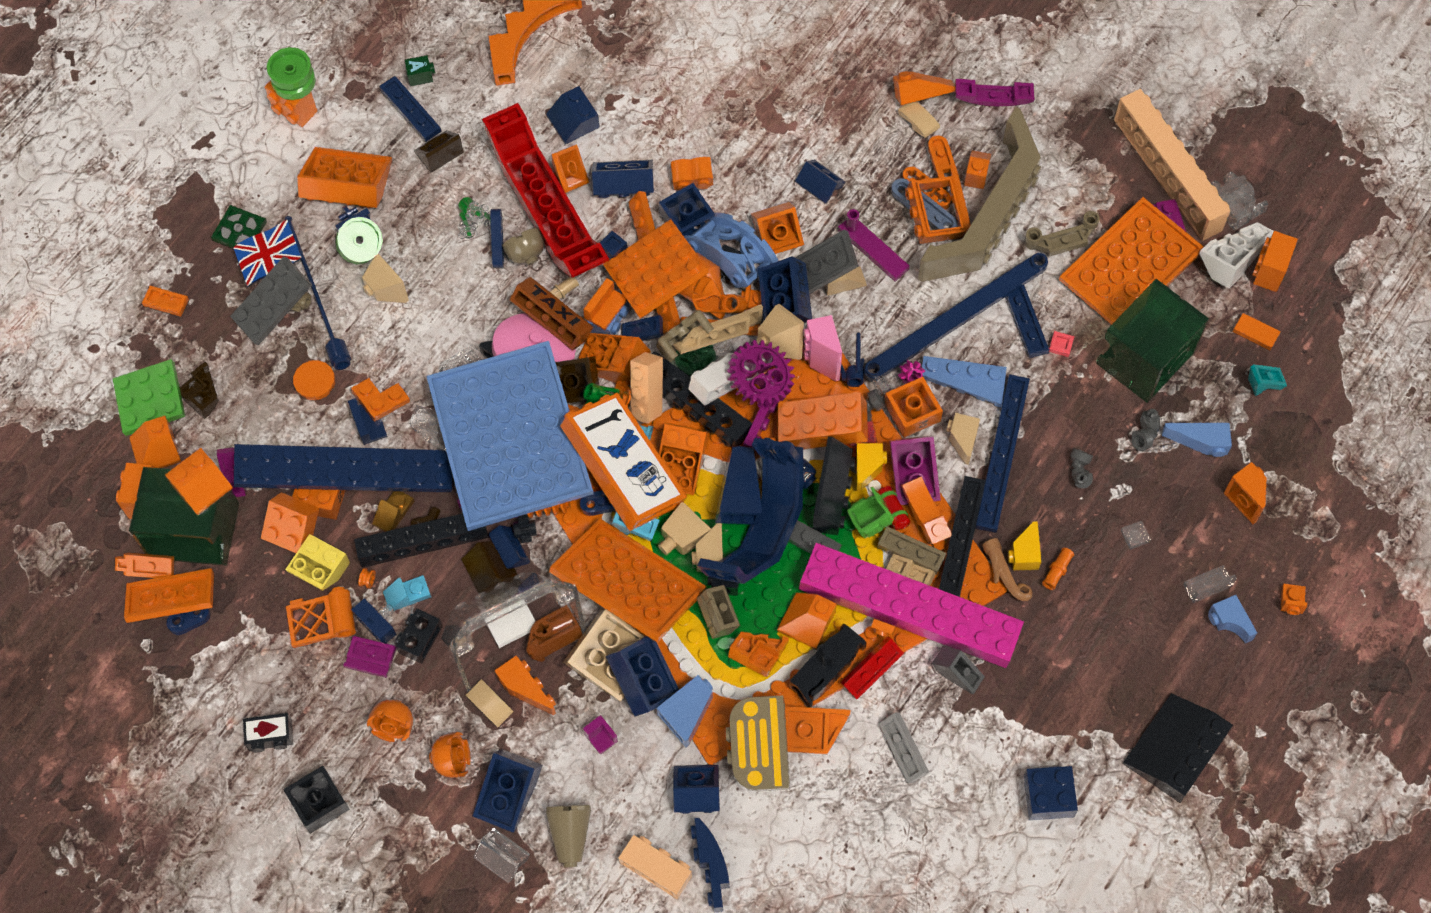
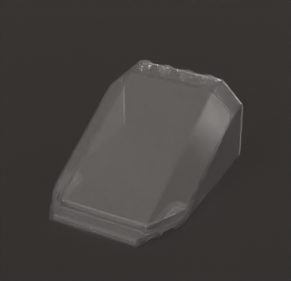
(498, 603)

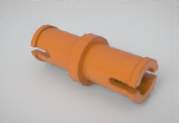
(1058, 568)

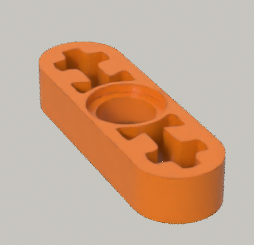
(941, 193)

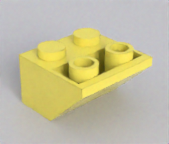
(318, 563)

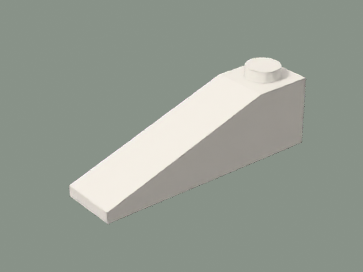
(1234, 253)

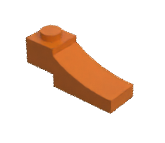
(925, 511)

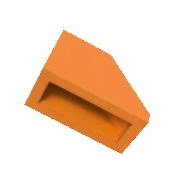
(977, 169)

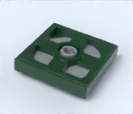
(237, 226)

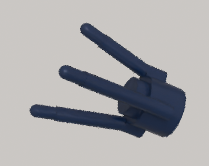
(854, 374)

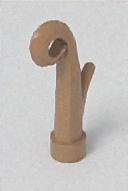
(1000, 569)

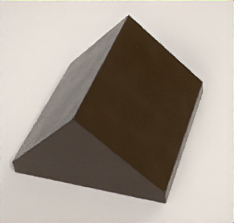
(440, 150)
(486, 567)

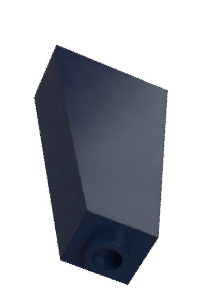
(740, 491)

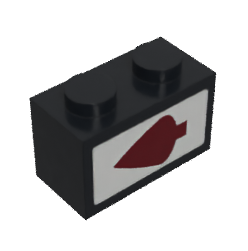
(268, 732)

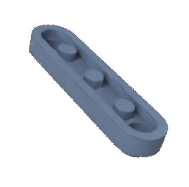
(936, 215)

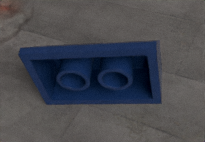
(622, 178)
(642, 675)

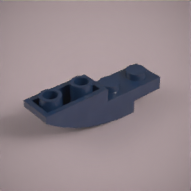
(711, 857)

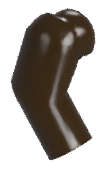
(432, 515)

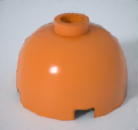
(391, 720)
(450, 755)

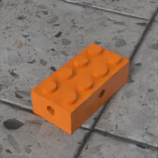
(812, 420)

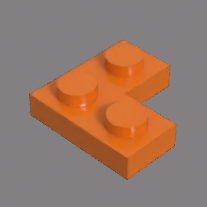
(377, 403)

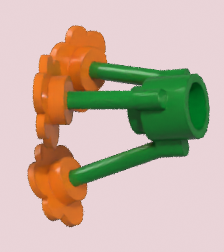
(594, 392)

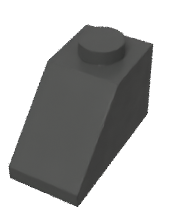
(958, 669)

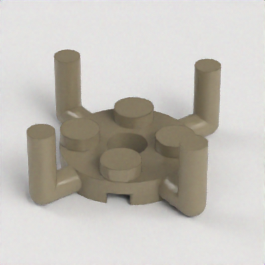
(679, 332)

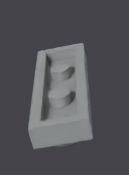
(904, 748)

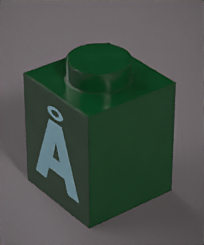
(419, 70)

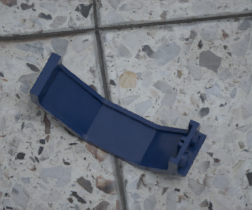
(780, 511)

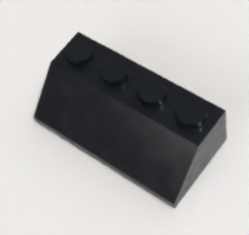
(832, 487)

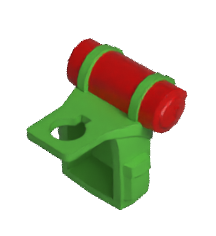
(877, 512)

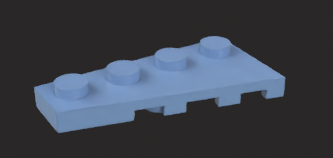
(976, 379)

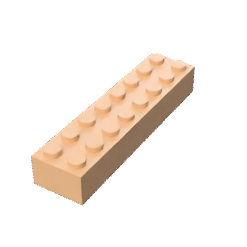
(1172, 164)

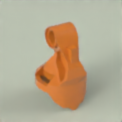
(709, 293)

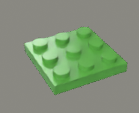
(148, 395)

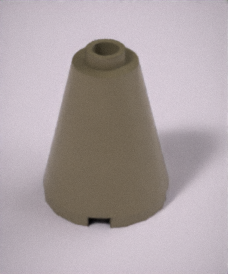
(569, 831)

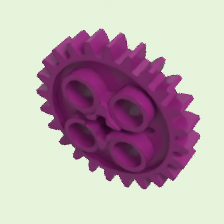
(751, 356)

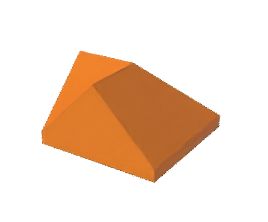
(569, 168)

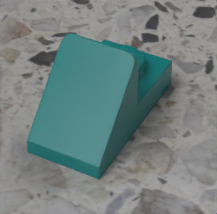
(1265, 378)

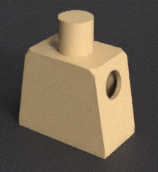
(682, 531)

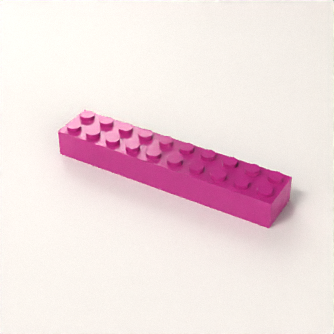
(911, 605)

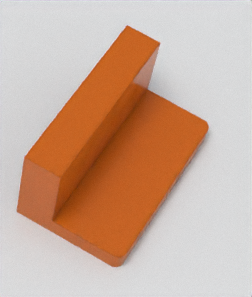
(604, 305)

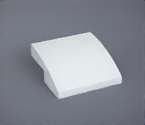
(512, 626)

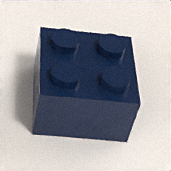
(1050, 793)

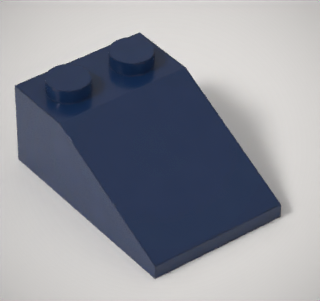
(507, 789)

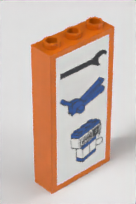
(623, 461)

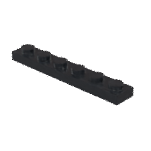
(962, 535)

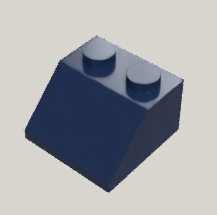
(573, 115)
(686, 208)
(696, 788)

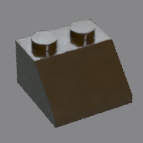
(576, 375)

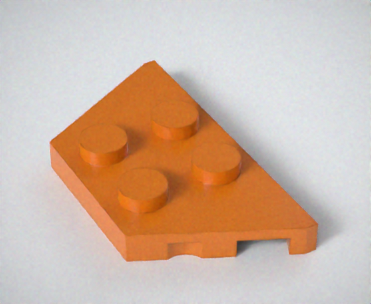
(813, 728)

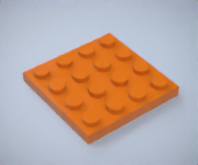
(656, 268)

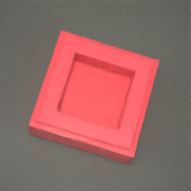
(1061, 343)

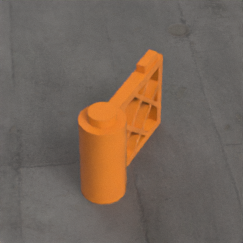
(338, 615)

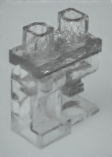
(1236, 193)

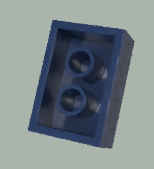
(786, 285)

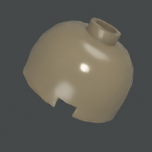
(525, 247)

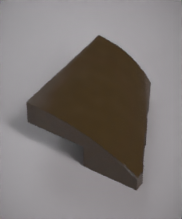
(200, 391)

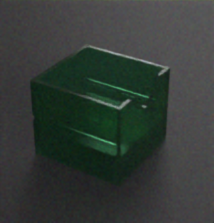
(1152, 340)
(169, 527)

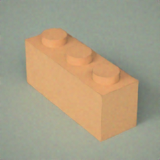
(646, 387)
(656, 866)

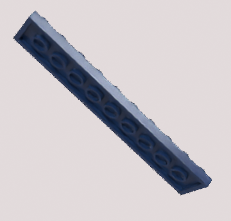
(341, 468)

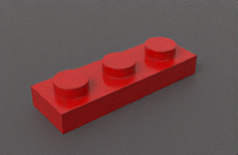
(872, 667)

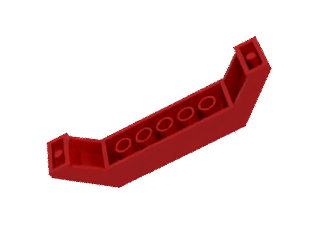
(541, 193)

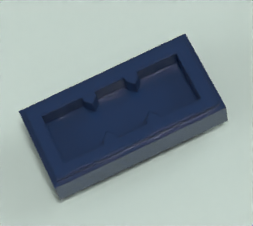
(644, 328)

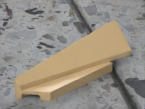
(723, 330)

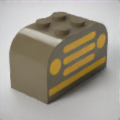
(759, 743)

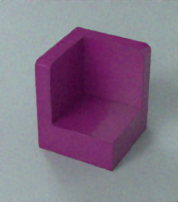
(600, 734)

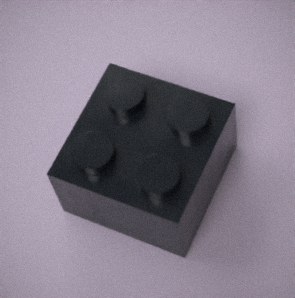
(316, 799)

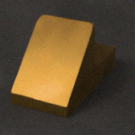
(392, 511)

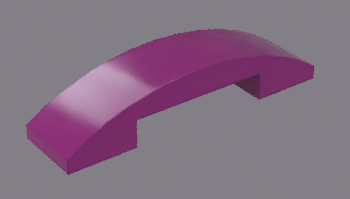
(994, 95)

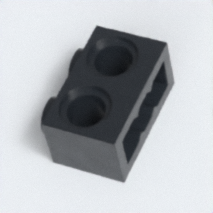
(424, 637)

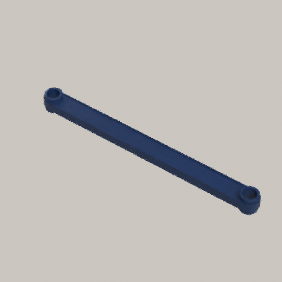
(956, 316)

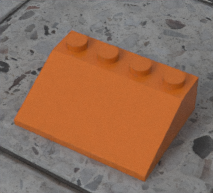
(344, 177)

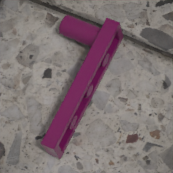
(873, 247)

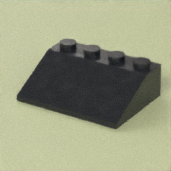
(1177, 746)

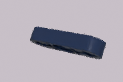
(497, 238)

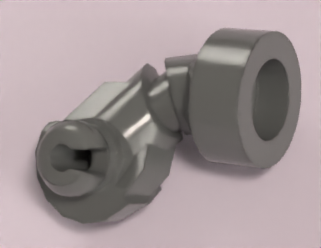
(874, 402)
(1144, 437)
(1082, 477)

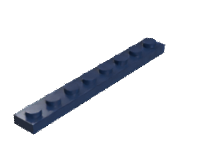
(1002, 453)

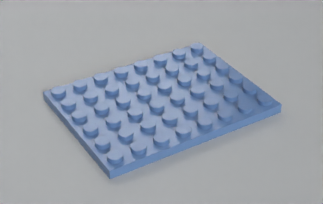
(506, 435)

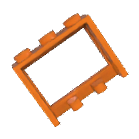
(918, 212)

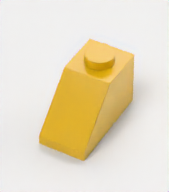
(869, 463)
(1026, 550)

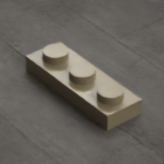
(908, 547)

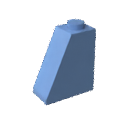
(686, 709)

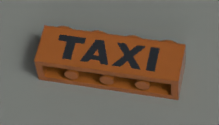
(551, 313)

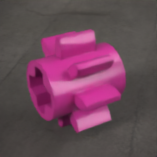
(910, 371)

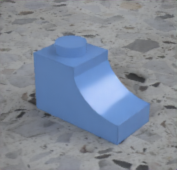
(1231, 616)

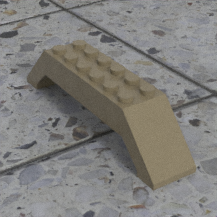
(995, 215)

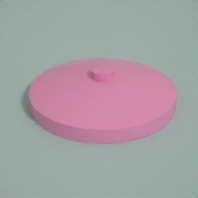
(523, 331)

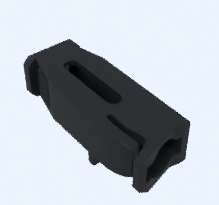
(827, 665)

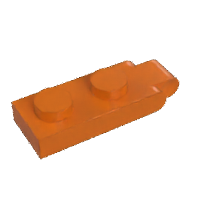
(145, 565)

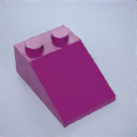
(914, 459)

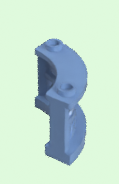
(724, 227)

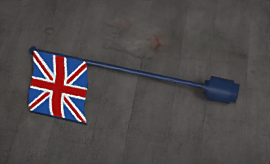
(259, 256)

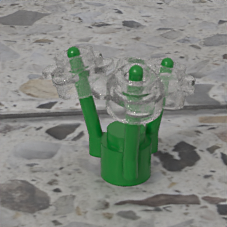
(471, 211)

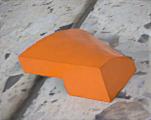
(757, 651)

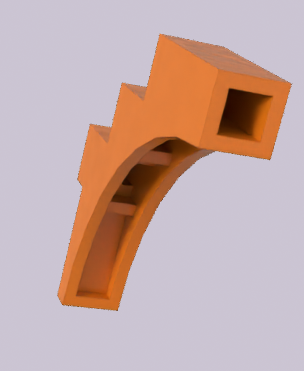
(520, 25)

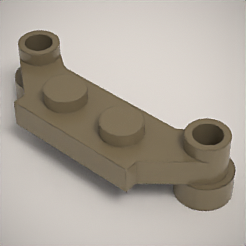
(1065, 239)

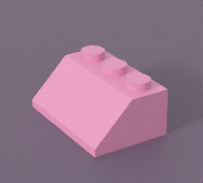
(823, 347)

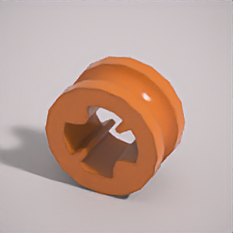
(367, 578)

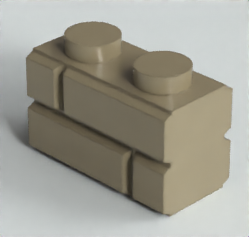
(718, 611)

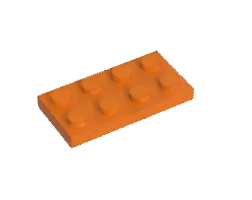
(169, 595)

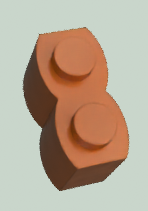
(692, 171)

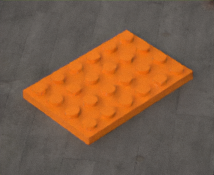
(1129, 258)
(628, 579)

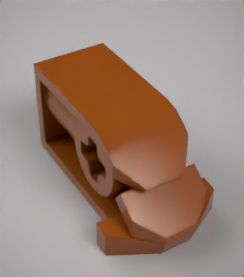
(552, 633)

